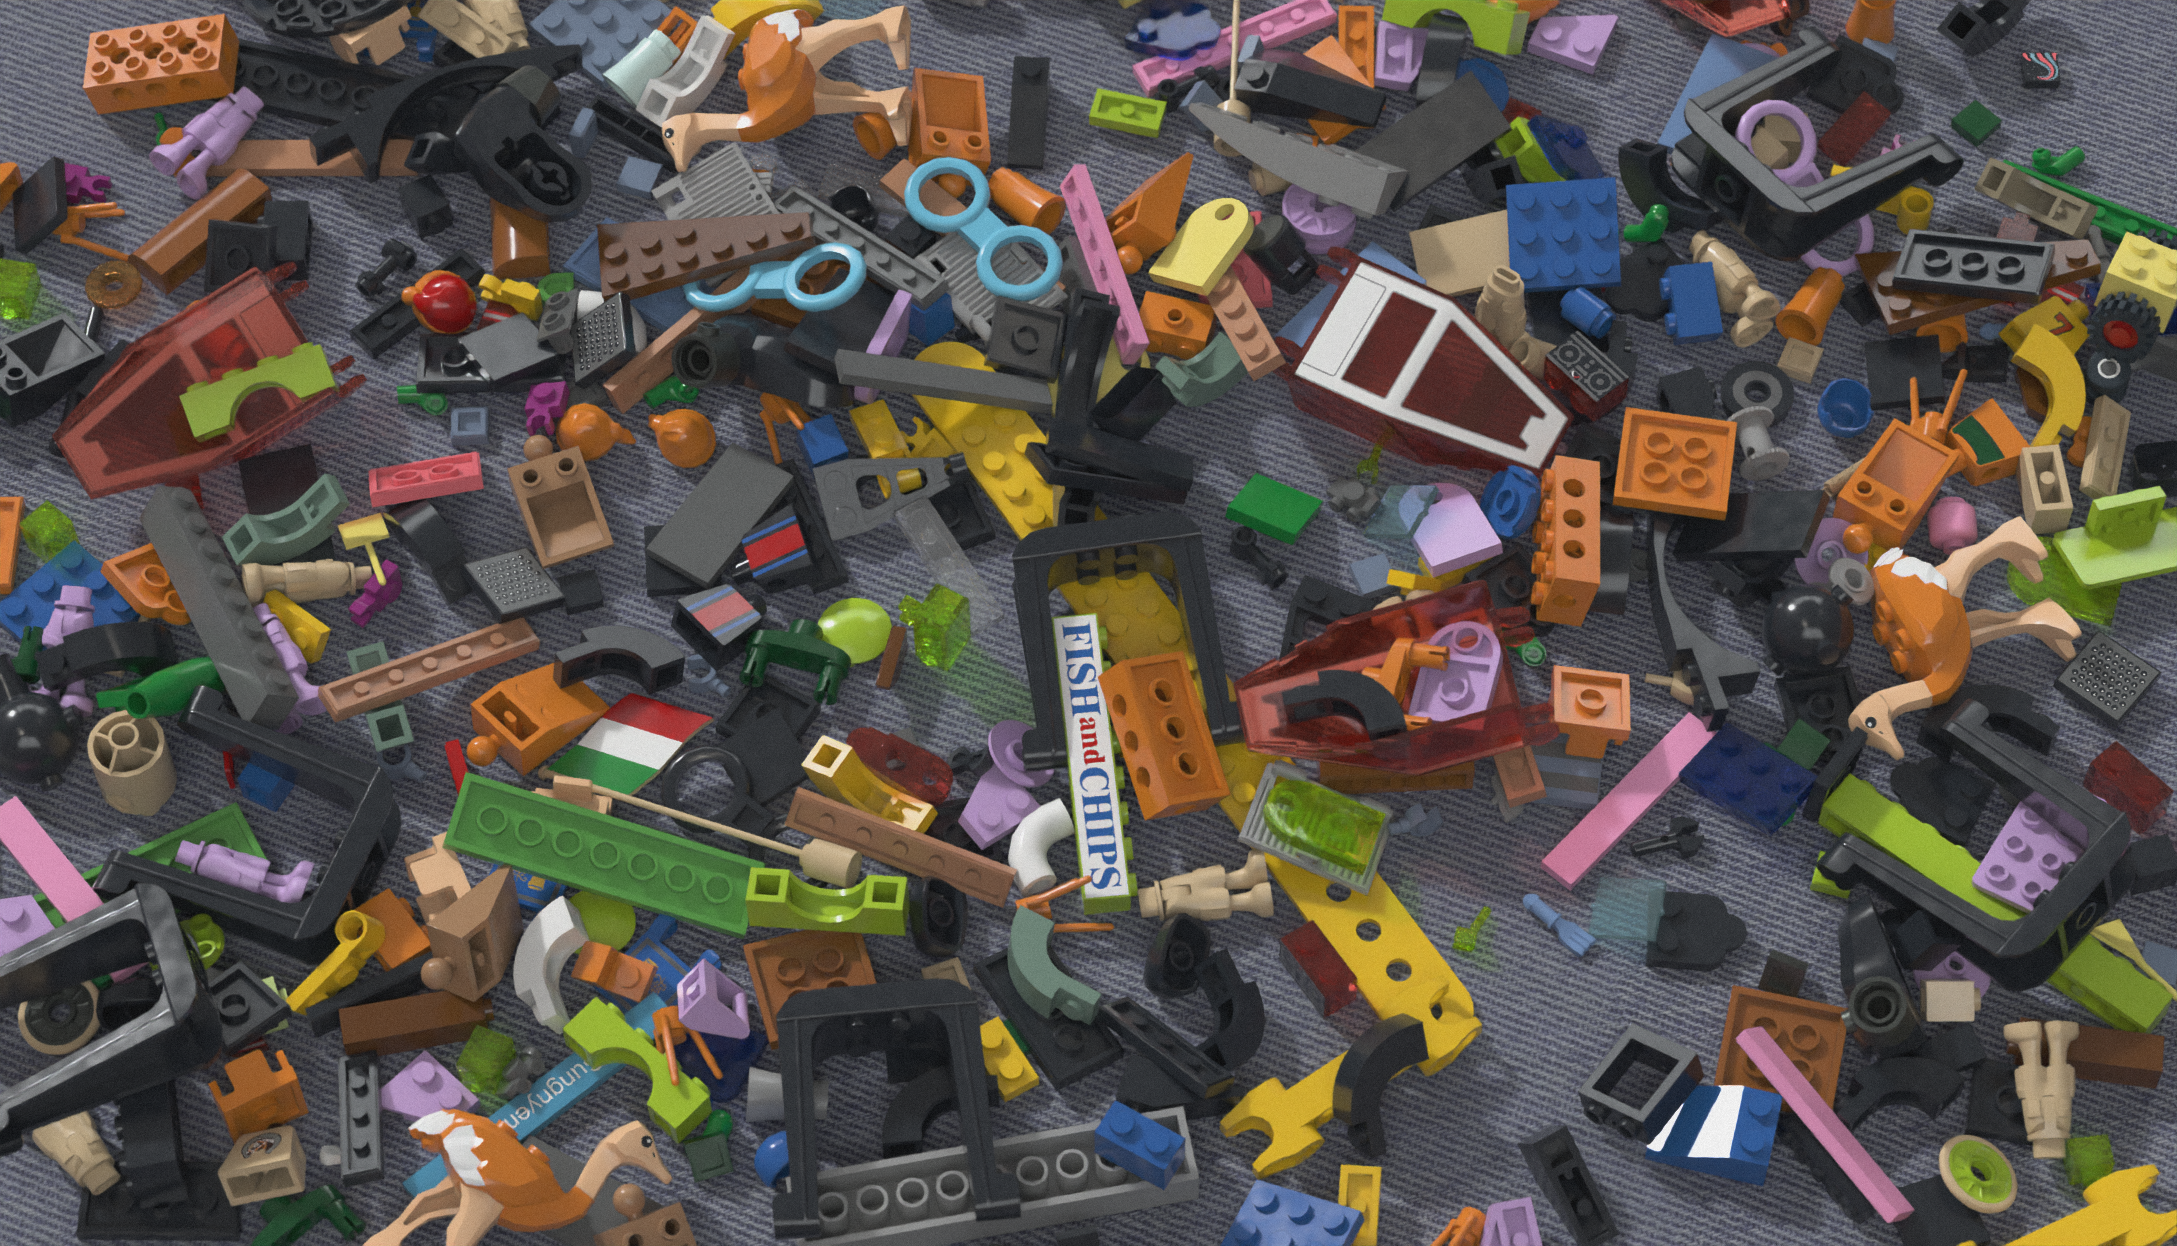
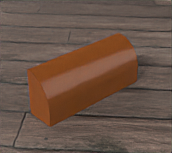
(182, 244)
(518, 244)
(1363, 780)

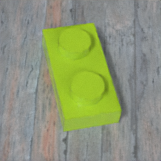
(1127, 113)

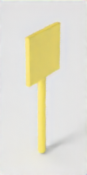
(364, 532)

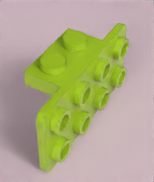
(2122, 540)

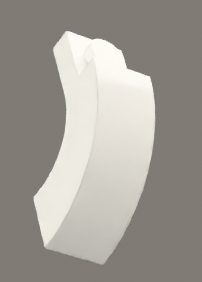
(691, 77)
(541, 956)

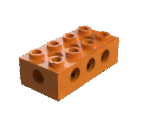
(161, 64)
(1567, 541)
(1163, 735)

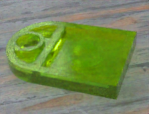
(2062, 587)
(1323, 823)

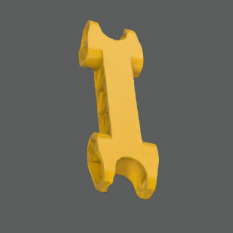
(1296, 1113)
(2111, 1217)

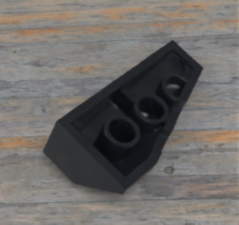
(1306, 89)

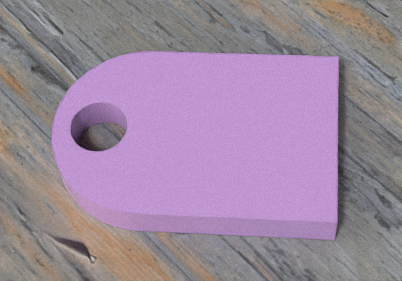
(888, 338)
(1454, 532)
(1467, 682)

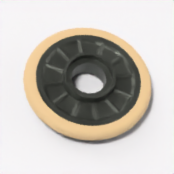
(64, 1036)

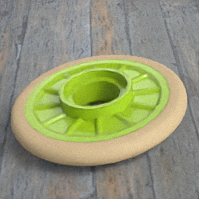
(2000, 1179)

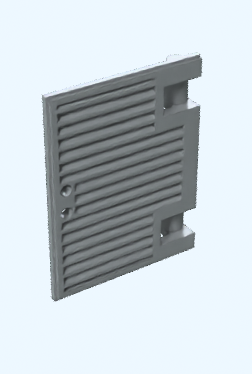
(716, 189)
(969, 297)
(1257, 834)

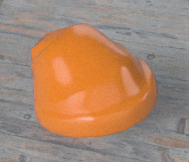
(591, 430)
(684, 437)

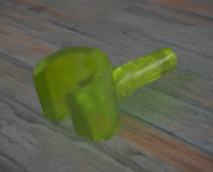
(1371, 464)
(1466, 938)

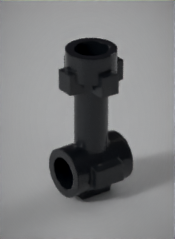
(1171, 91)
(396, 255)
(1244, 548)

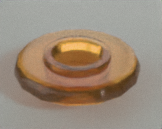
(113, 272)

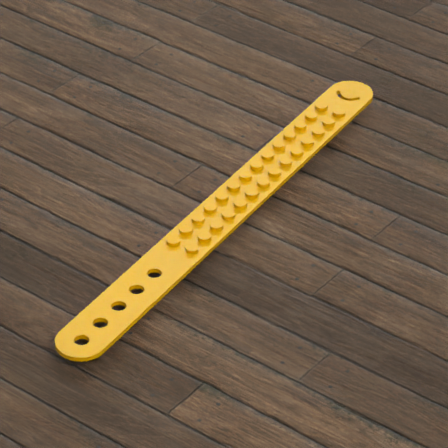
(1146, 624)

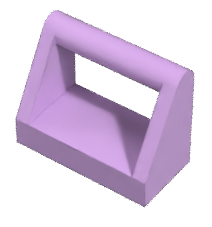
(703, 1000)

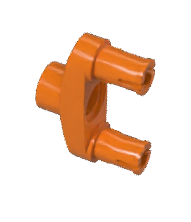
(1395, 673)

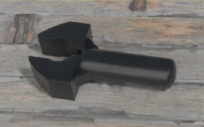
(1672, 839)

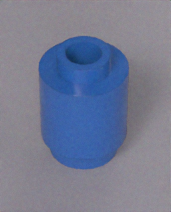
(1587, 312)

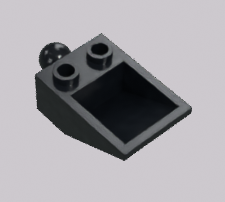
(43, 366)

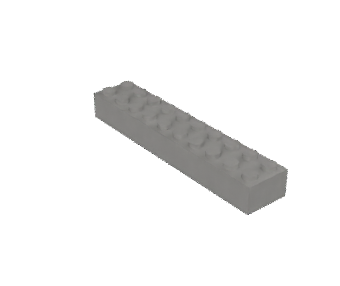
(929, 1197)

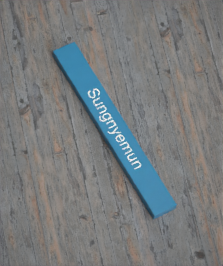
(548, 1096)

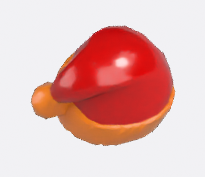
(442, 302)

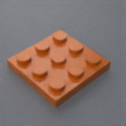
(1675, 463)

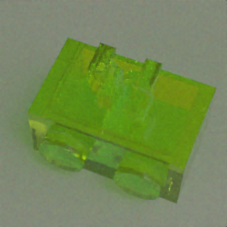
(939, 625)

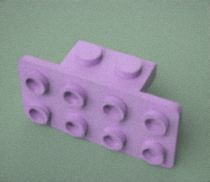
(2024, 860)

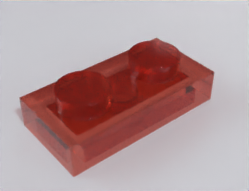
(1854, 129)

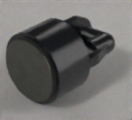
(1275, 248)

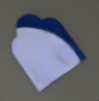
(1172, 29)
(1565, 148)
(732, 1056)

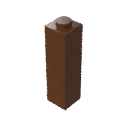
(413, 1022)
(2107, 1055)

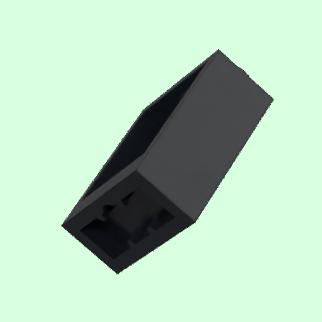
(1657, 1052)

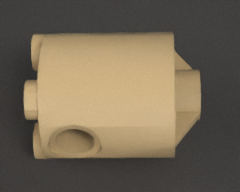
(132, 763)

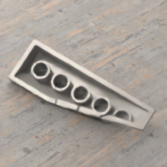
(1325, 170)

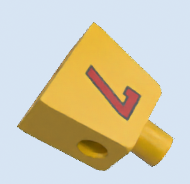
(2053, 316)

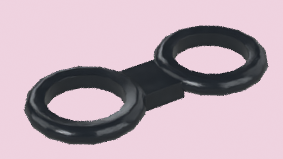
(742, 811)

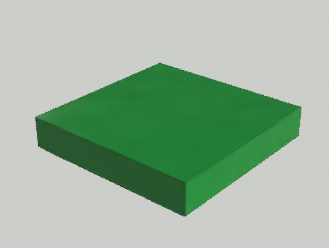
(1274, 509)

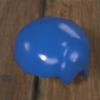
(1845, 408)
(772, 1159)

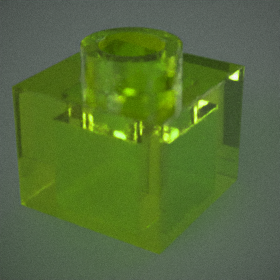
(2088, 1159)

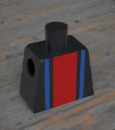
(778, 554)
(718, 623)

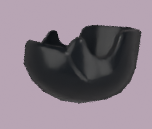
(857, 205)

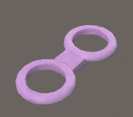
(1804, 174)

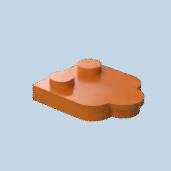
(146, 585)

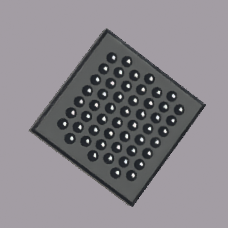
(602, 340)
(513, 585)
(2107, 679)

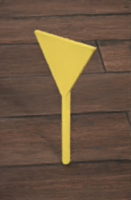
(2116, 936)

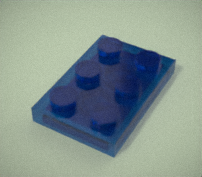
(1748, 779)

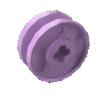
(1318, 222)

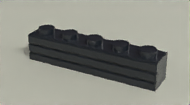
(632, 132)
(1824, 1168)

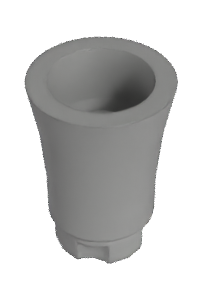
(766, 1097)

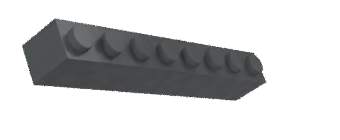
(218, 607)

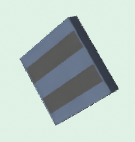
(1567, 778)

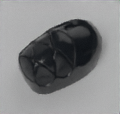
(937, 917)
(1174, 953)
(125, 1001)

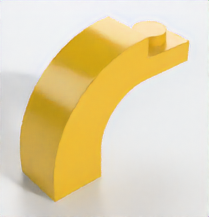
(743, 14)
(2062, 379)
(845, 779)

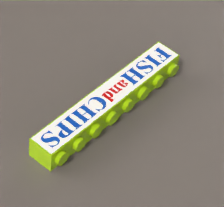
(1091, 766)

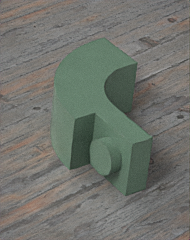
(1204, 375)
(290, 531)
(388, 722)
(1037, 978)

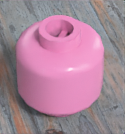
(1952, 524)

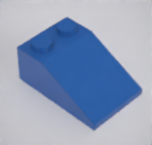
(1721, 1133)

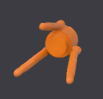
(76, 224)
(781, 411)
(1933, 423)
(1040, 905)
(671, 1032)
(1464, 1230)

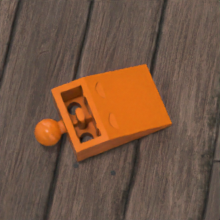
(949, 122)
(1149, 215)
(1892, 488)
(530, 719)

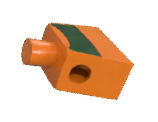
(1986, 445)

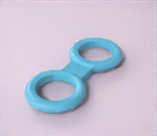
(983, 229)
(782, 280)

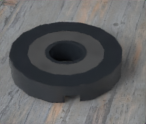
(1760, 377)

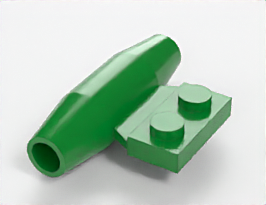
(163, 691)

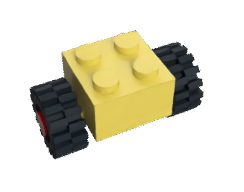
(2135, 296)

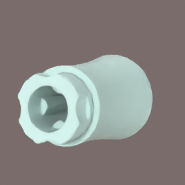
(645, 62)

